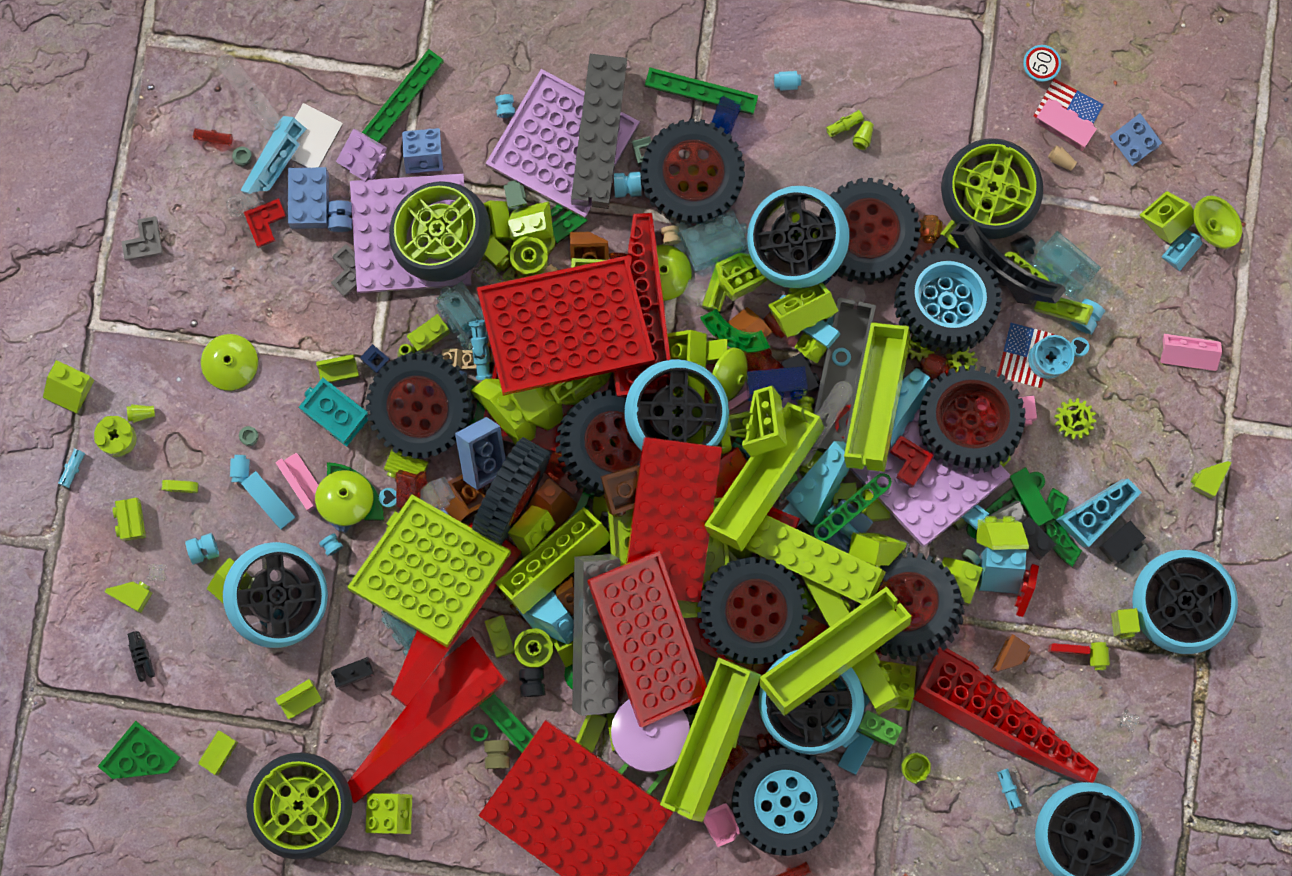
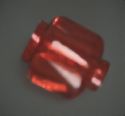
(934, 366)

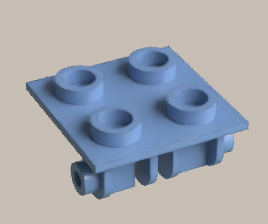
(1136, 139)

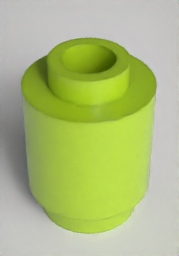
(1099, 656)

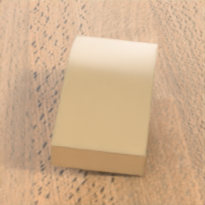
(462, 358)

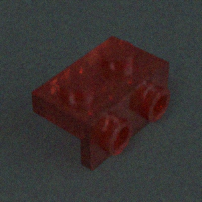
(762, 361)
(407, 485)

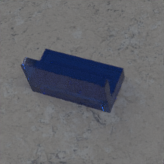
(726, 114)

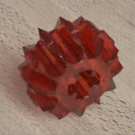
(896, 588)

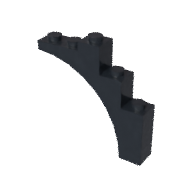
(1022, 284)

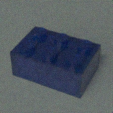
(786, 381)

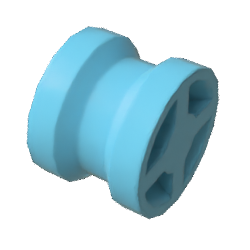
(331, 544)

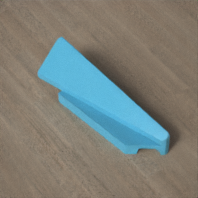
(274, 156)

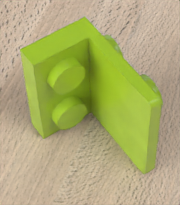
(904, 681)
(389, 813)

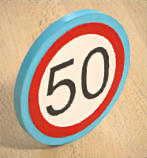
(1042, 63)

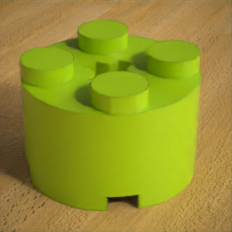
(532, 247)
(111, 426)
(530, 638)

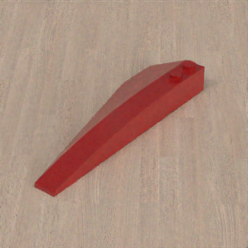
(646, 276)
(427, 653)
(445, 698)
(972, 700)

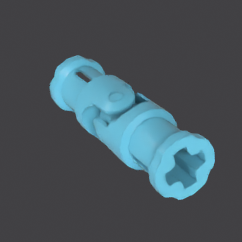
(479, 342)

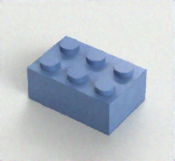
(308, 197)
(480, 452)

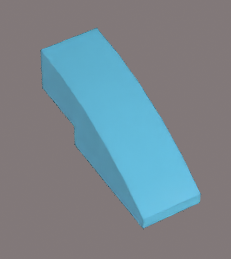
(268, 500)

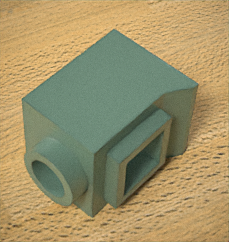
(638, 144)
(515, 195)

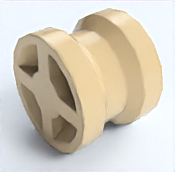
(670, 235)

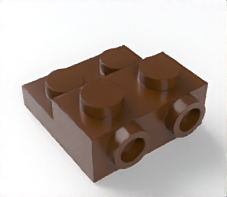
(620, 490)

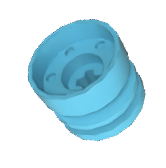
(1058, 349)

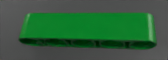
(857, 498)

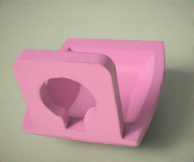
(721, 824)

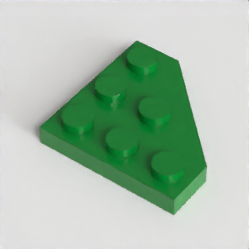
(138, 755)

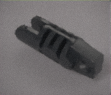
(140, 656)

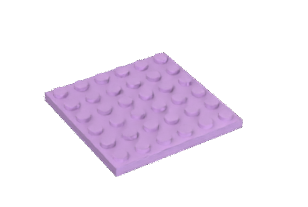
(544, 138)
(372, 212)
(939, 494)

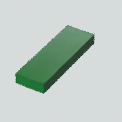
(1030, 496)

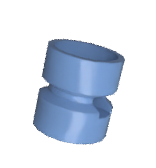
(339, 216)

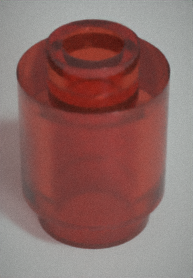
(771, 322)

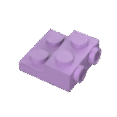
(361, 155)

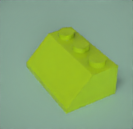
(803, 308)

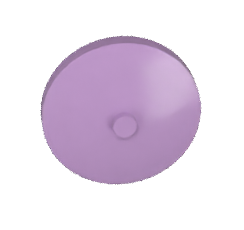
(652, 746)

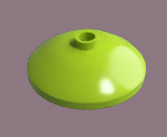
(1217, 222)
(678, 271)
(240, 368)
(731, 371)
(348, 508)

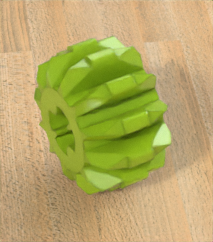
(953, 360)

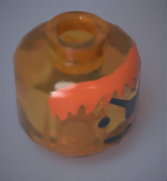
(930, 228)

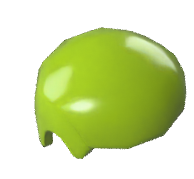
(915, 767)

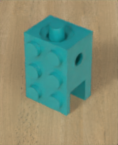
(334, 411)

